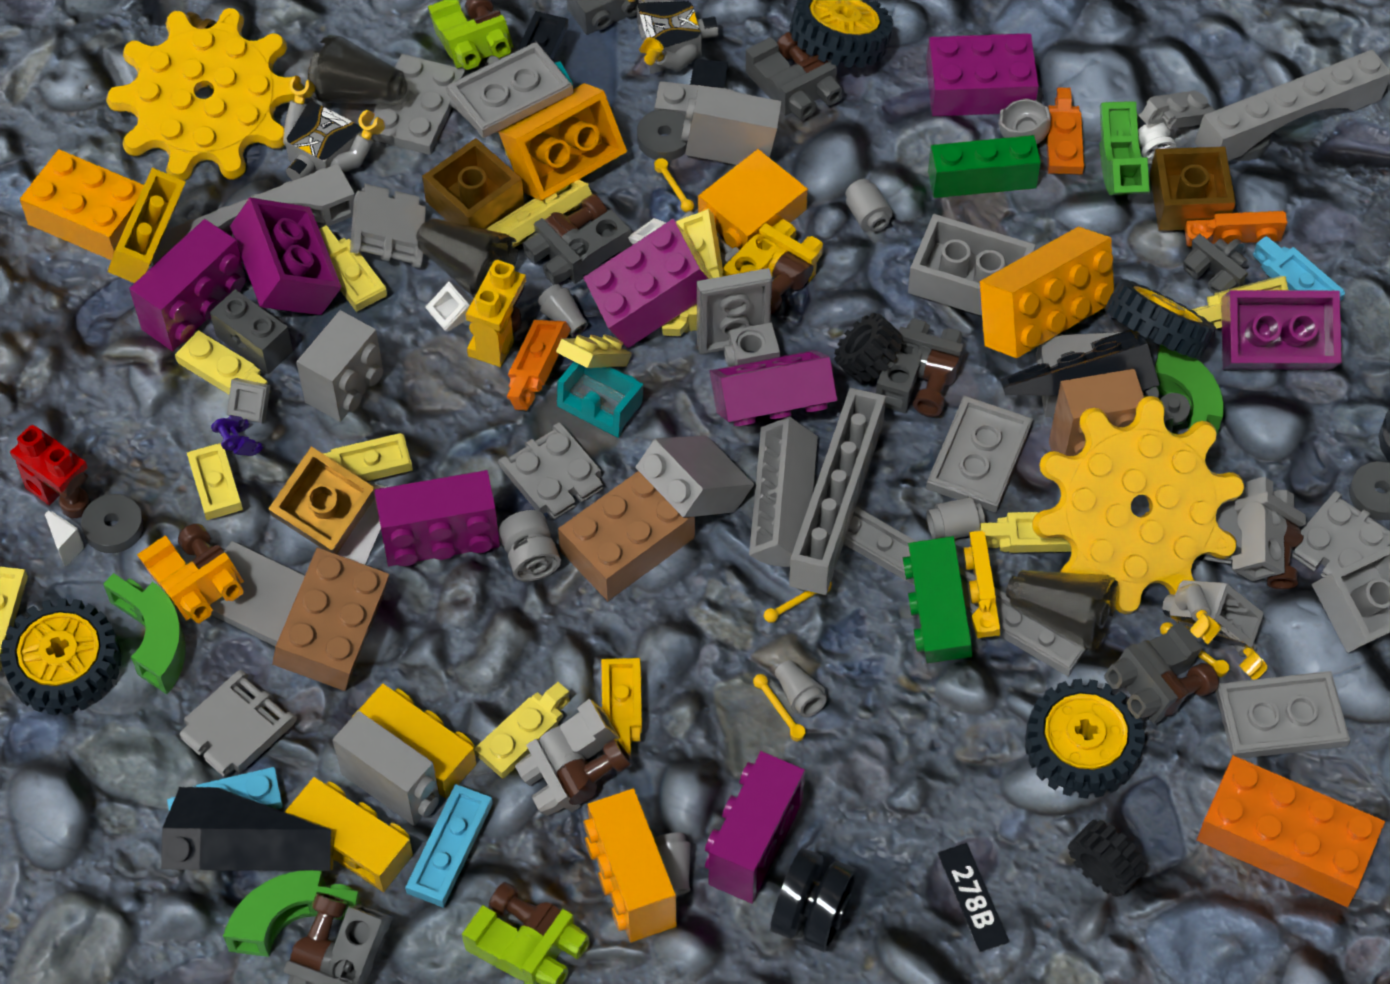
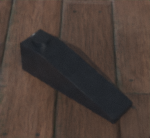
(1109, 355)
(229, 832)

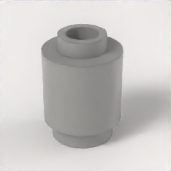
(868, 205)
(955, 518)

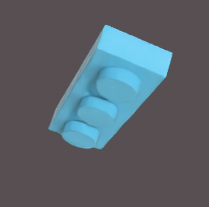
(449, 845)

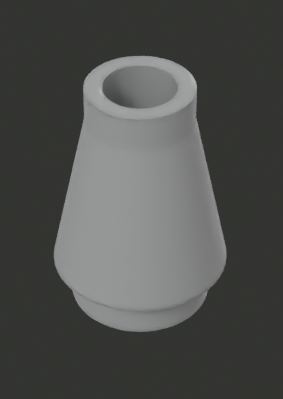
(560, 306)
(801, 690)
(676, 859)

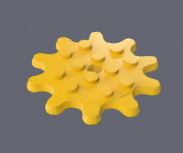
(211, 127)
(1132, 462)

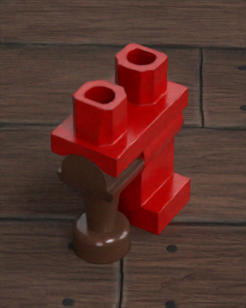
(51, 471)

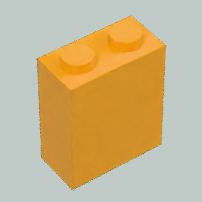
(753, 195)

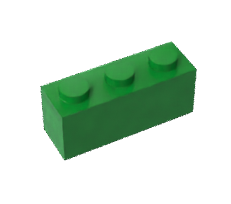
(983, 166)
(938, 600)

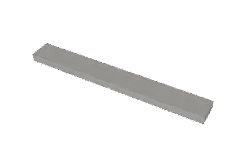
(889, 546)

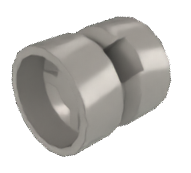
(529, 545)

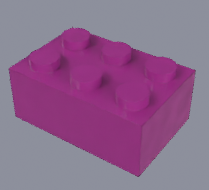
(980, 73)
(285, 256)
(648, 283)
(188, 284)
(1281, 330)
(773, 387)
(437, 518)
(754, 826)

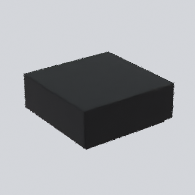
(709, 73)

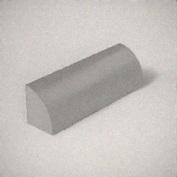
(782, 490)

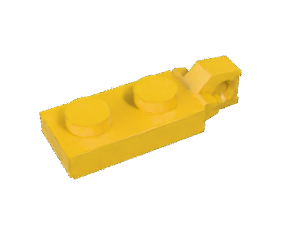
(982, 591)
(623, 698)

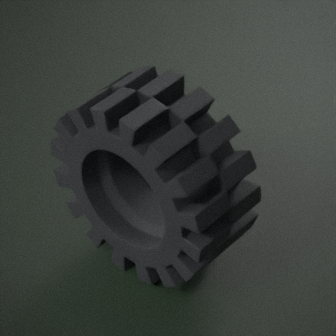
(868, 347)
(1106, 857)

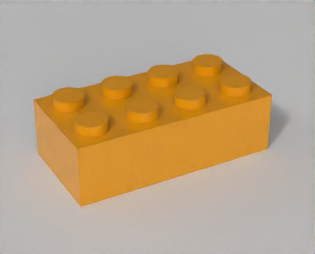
(1047, 291)

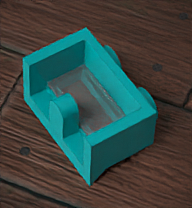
(599, 396)

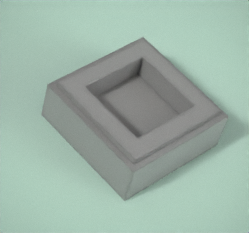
(248, 399)

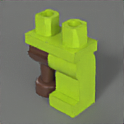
(473, 39)
(532, 949)

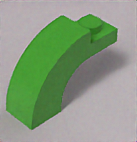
(1120, 154)
(1193, 380)
(163, 647)
(276, 905)

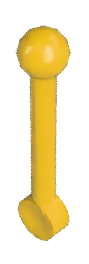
(661, 166)
(771, 614)
(1220, 666)
(797, 731)

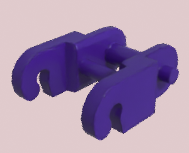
(239, 444)

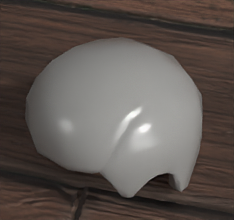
(1025, 119)

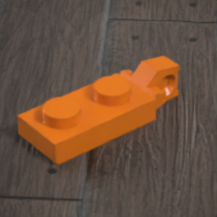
(1065, 138)
(1244, 226)
(535, 361)

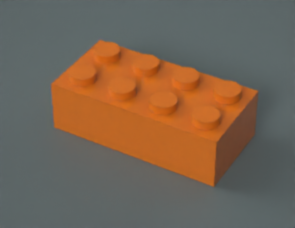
(1290, 831)

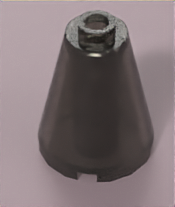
(353, 75)
(464, 250)
(1066, 603)

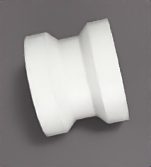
(1154, 137)

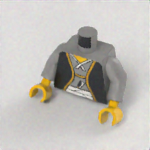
(671, 33)
(323, 138)
(1220, 615)

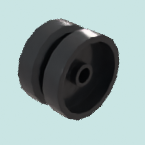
(819, 902)

